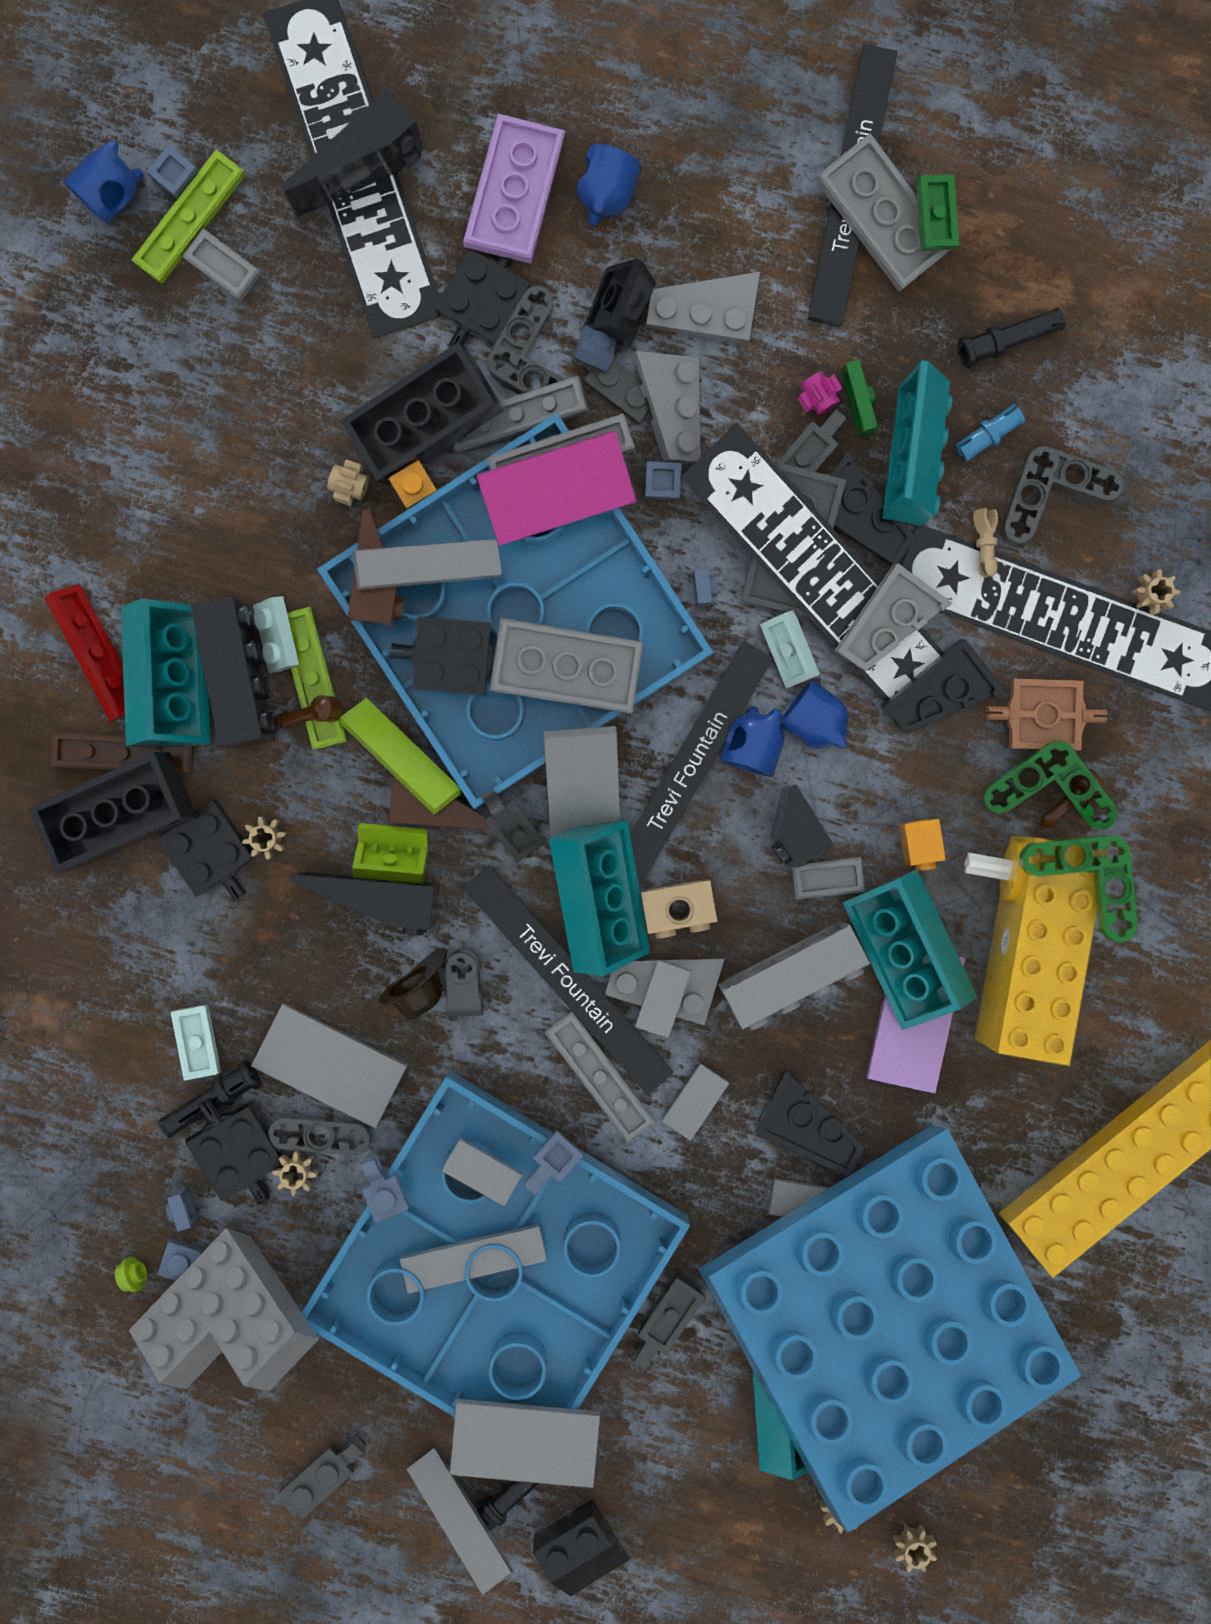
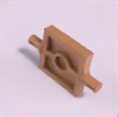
(1045, 712)

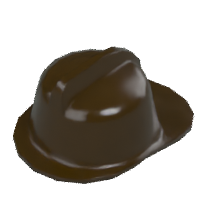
(418, 989)

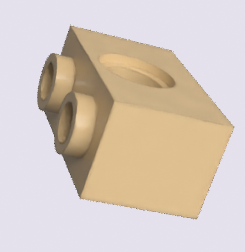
(658, 901)

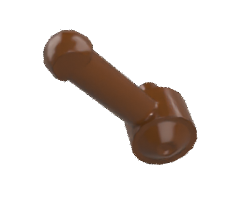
(322, 709)
(1080, 785)

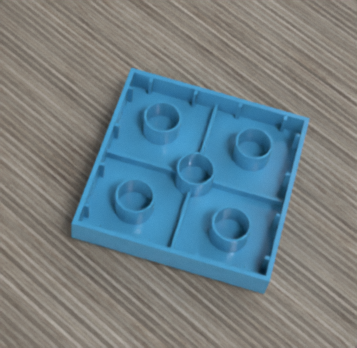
(569, 577)
(890, 1325)
(514, 1333)

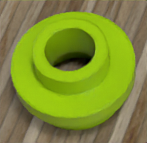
(131, 1275)

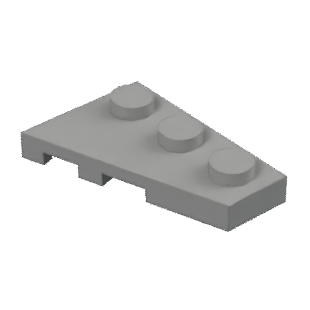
(707, 308)
(674, 400)
(890, 615)
(632, 981)

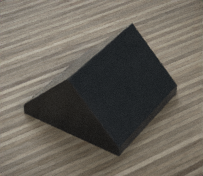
(621, 301)

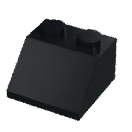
(797, 830)
(578, 1549)

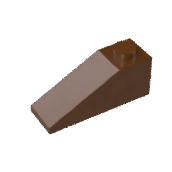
(375, 605)
(409, 810)

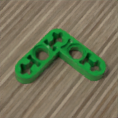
(1062, 775)
(1103, 871)

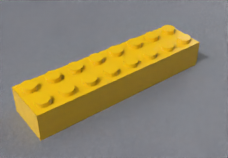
(1117, 1168)

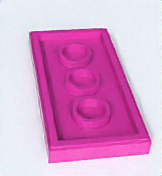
(556, 487)

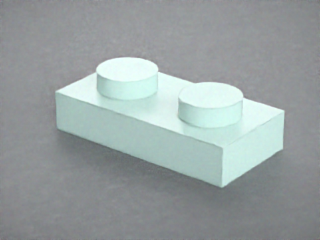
(275, 634)
(789, 649)
(195, 1042)

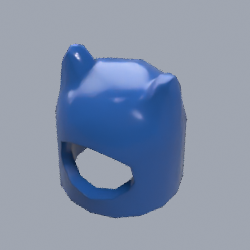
(608, 181)
(104, 182)
(817, 717)
(755, 742)

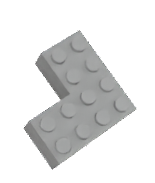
(229, 1306)

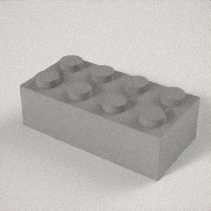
(793, 975)

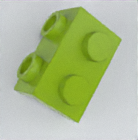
(391, 853)

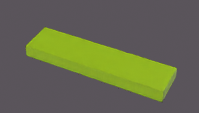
(188, 216)
(313, 677)
(400, 756)

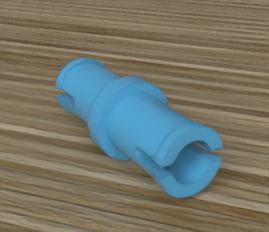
(989, 433)

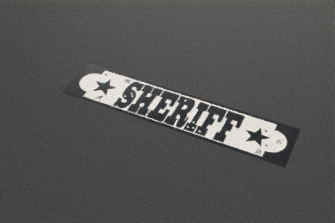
(372, 221)
(799, 550)
(1066, 618)

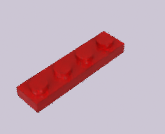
(90, 647)

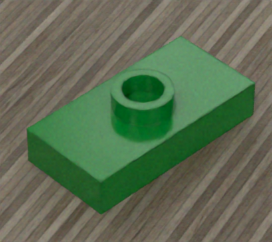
(937, 212)
(860, 398)

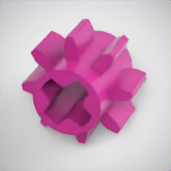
(820, 393)

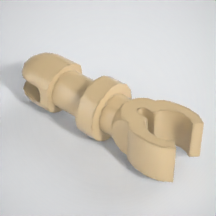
(986, 524)

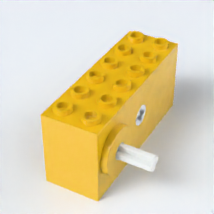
(1036, 954)

